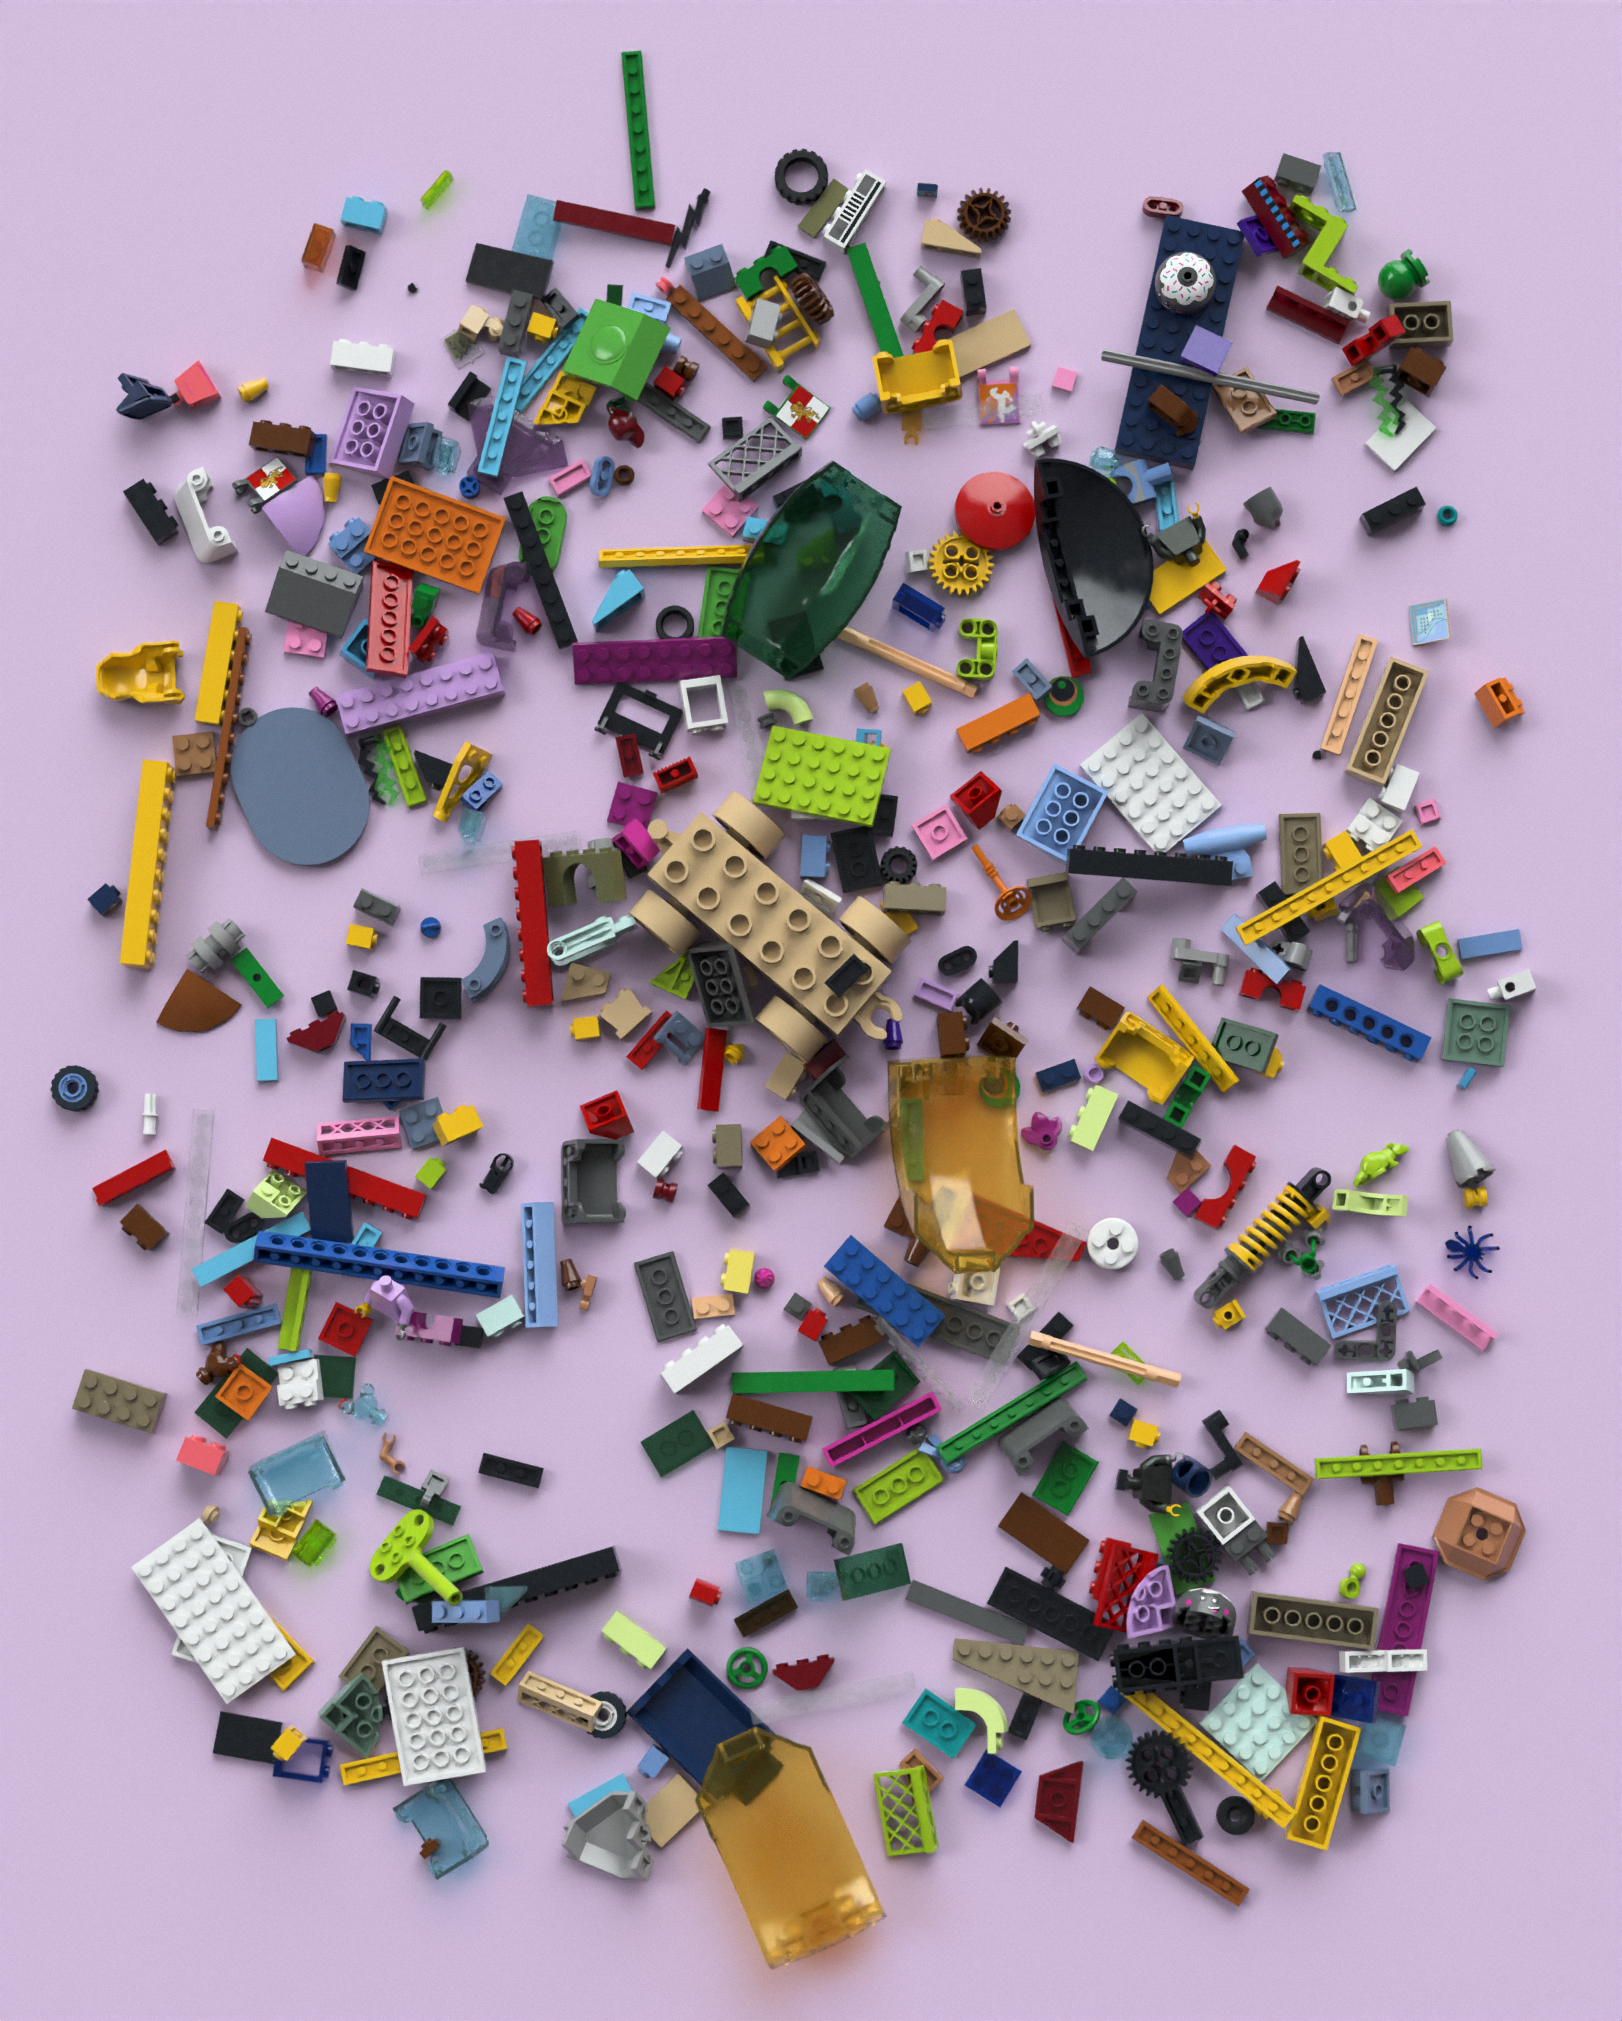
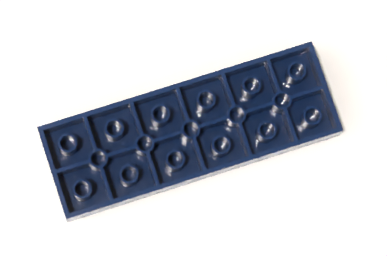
(1164, 337)

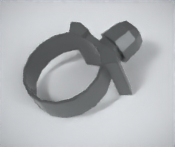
(1420, 1363)

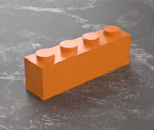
(998, 723)

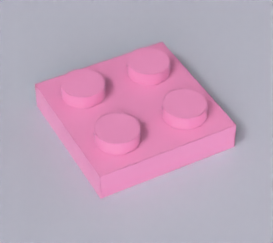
(728, 512)
(305, 641)
(939, 832)

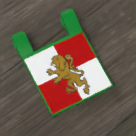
(800, 410)

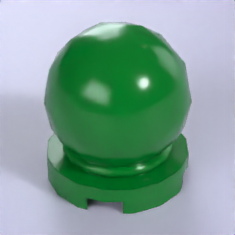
(1400, 277)

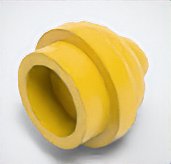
(734, 1053)

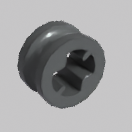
(245, 711)
(767, 720)

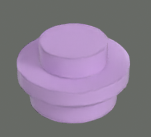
(1094, 1074)

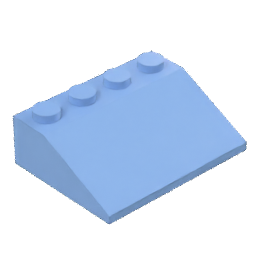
(1061, 813)

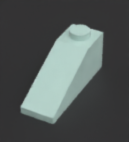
(1381, 1382)

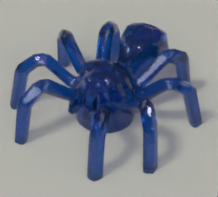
(1471, 1251)

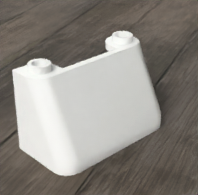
(207, 543)

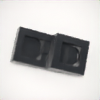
(803, 1163)

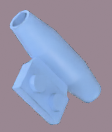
(659, 311)
(1228, 843)

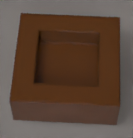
(1277, 1532)
(429, 1846)

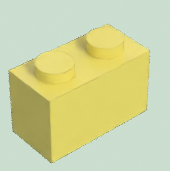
(738, 1271)

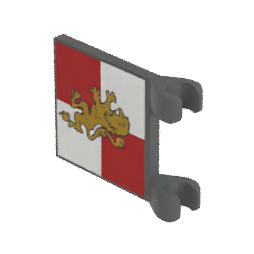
(266, 483)

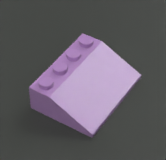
(372, 432)

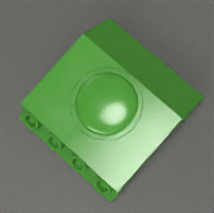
(616, 348)

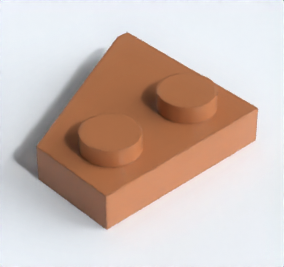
(1186, 1171)
(915, 1759)

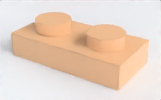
(713, 1306)

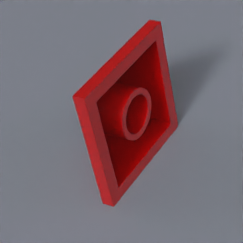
(978, 799)
(607, 1116)
(1309, 1691)

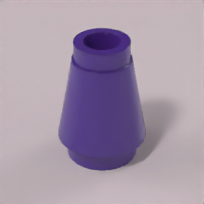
(894, 1036)

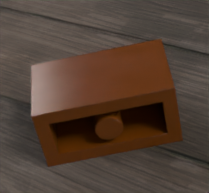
(1100, 1008)
(144, 1228)

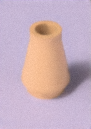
(832, 1292)

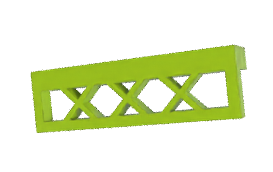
(295, 1309)

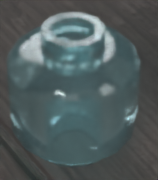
(1104, 460)

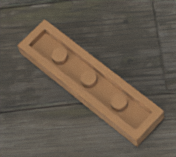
(1273, 1463)

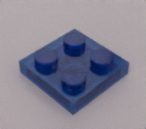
(993, 1778)

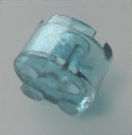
(1122, 1741)

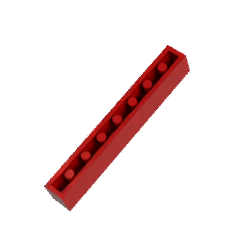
(361, 1184)

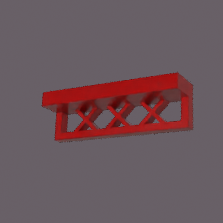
(133, 1178)

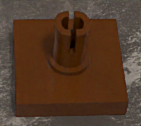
(1002, 1039)

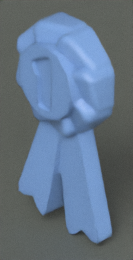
(931, 1450)

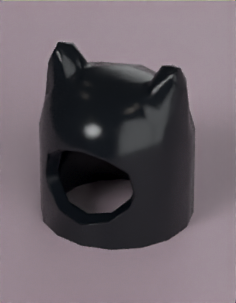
(978, 1001)

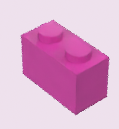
(636, 844)

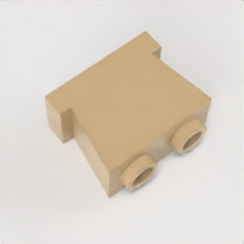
(624, 1013)

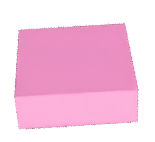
(1064, 379)
(1427, 812)

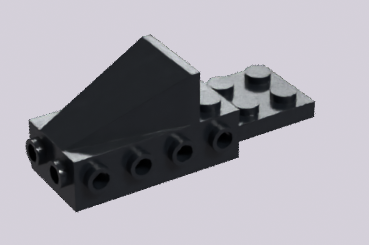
(1175, 1664)

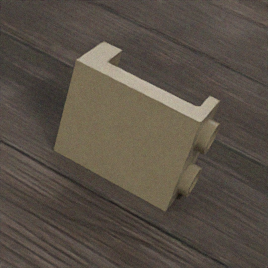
(1051, 901)

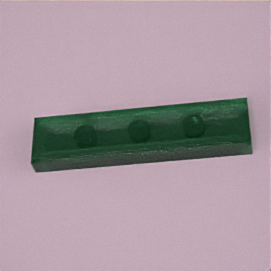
(411, 1497)

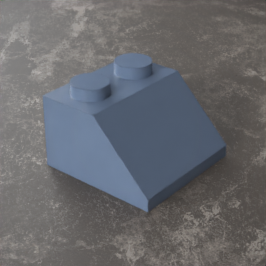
(710, 272)

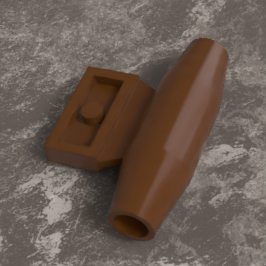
(898, 1223)

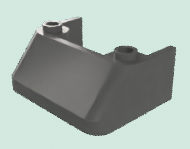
(839, 1115)

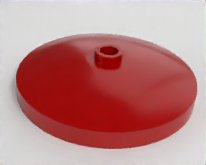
(984, 524)

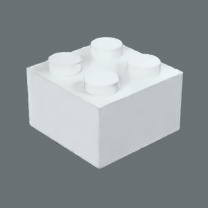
(1224, 1515)

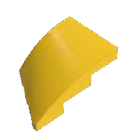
(565, 401)
(280, 1534)

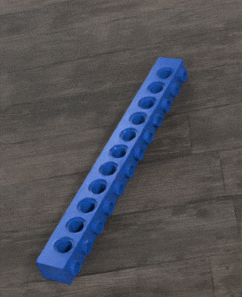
(377, 1262)

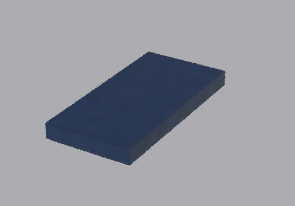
(384, 1080)
(329, 1200)

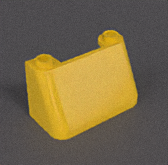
(918, 379)
(1145, 1056)

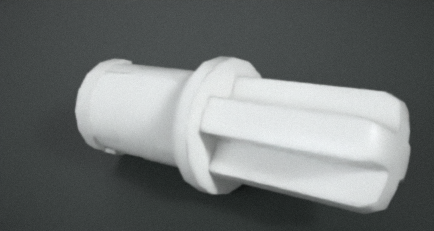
(150, 1106)

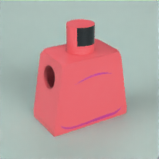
(194, 387)

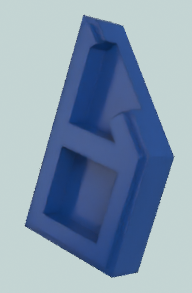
(362, 1039)

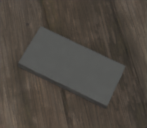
(665, 1296)

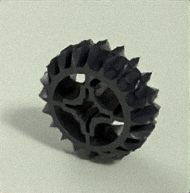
(1200, 1571)

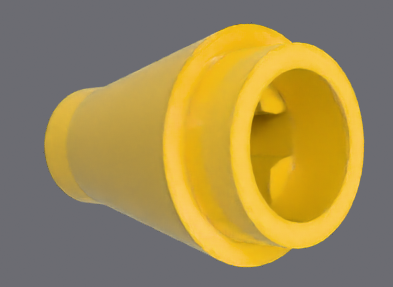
(250, 390)
(331, 486)

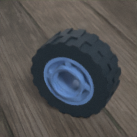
(62, 1088)

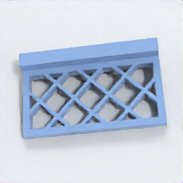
(1357, 1283)

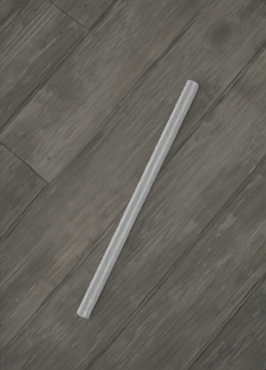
(1220, 379)

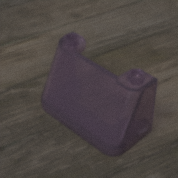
(491, 630)
(1369, 904)

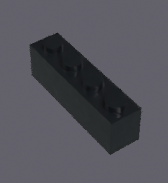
(1160, 1130)

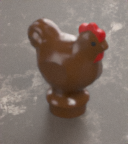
(217, 1364)

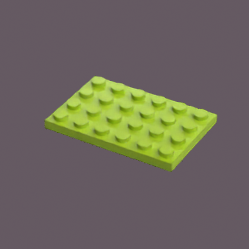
(822, 776)

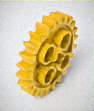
(959, 581)

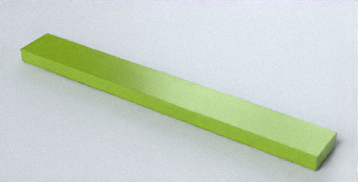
(1398, 1463)

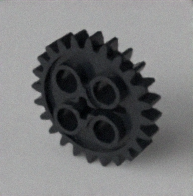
(1141, 1765)

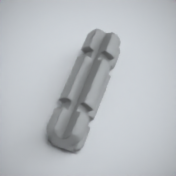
(1351, 942)

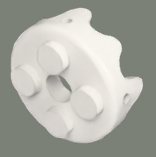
(1098, 1248)

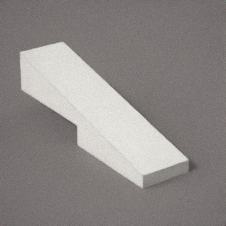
(1383, 1660)

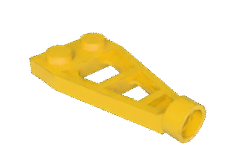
(468, 755)

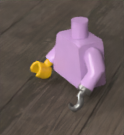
(390, 1300)

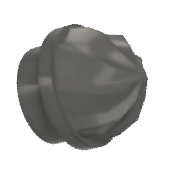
(916, 1433)

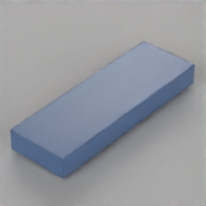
(1489, 944)

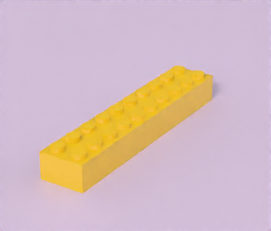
(147, 864)

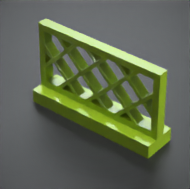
(923, 1807)

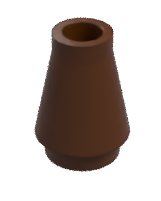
(570, 1276)

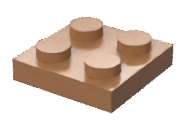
(194, 754)

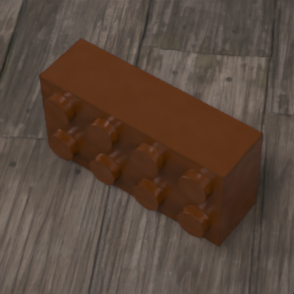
(768, 1417)

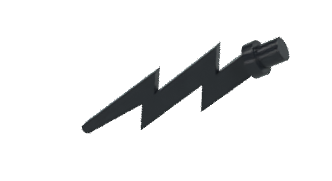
(691, 215)

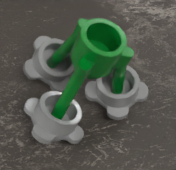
(1307, 1261)

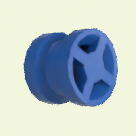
(467, 484)

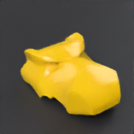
(141, 674)

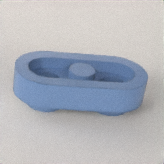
(602, 477)

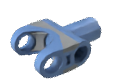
(1143, 479)

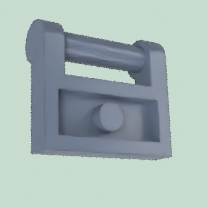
(684, 1032)

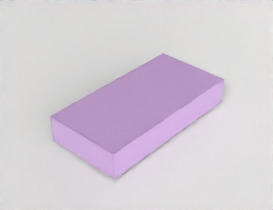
(936, 994)

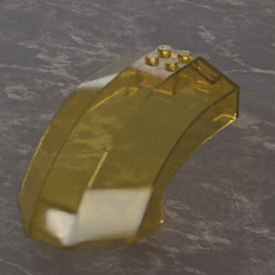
(960, 1157)
(786, 1846)

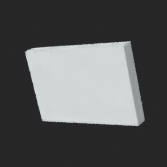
(1397, 449)

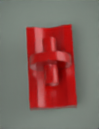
(1216, 601)

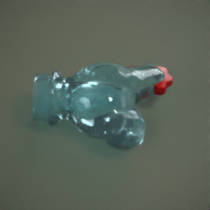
(365, 1406)

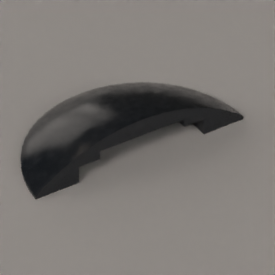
(1091, 553)

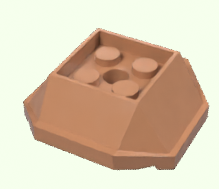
(1458, 1527)

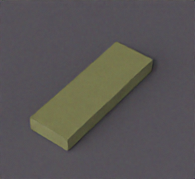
(823, 209)

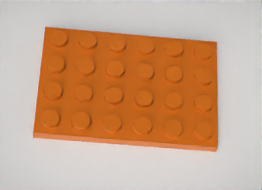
(434, 535)

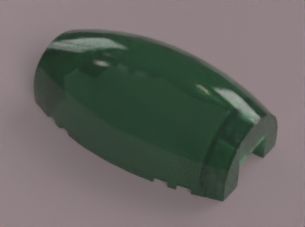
(810, 569)

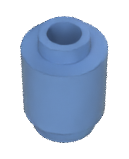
(867, 406)

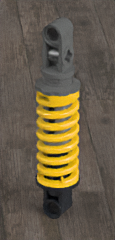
(1243, 1256)

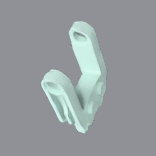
(589, 939)

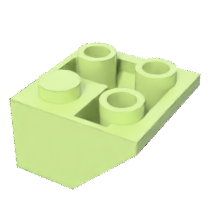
(275, 1196)

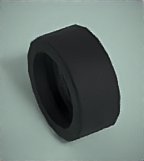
(675, 609)

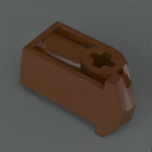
(1173, 410)

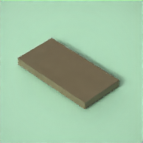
(1300, 851)

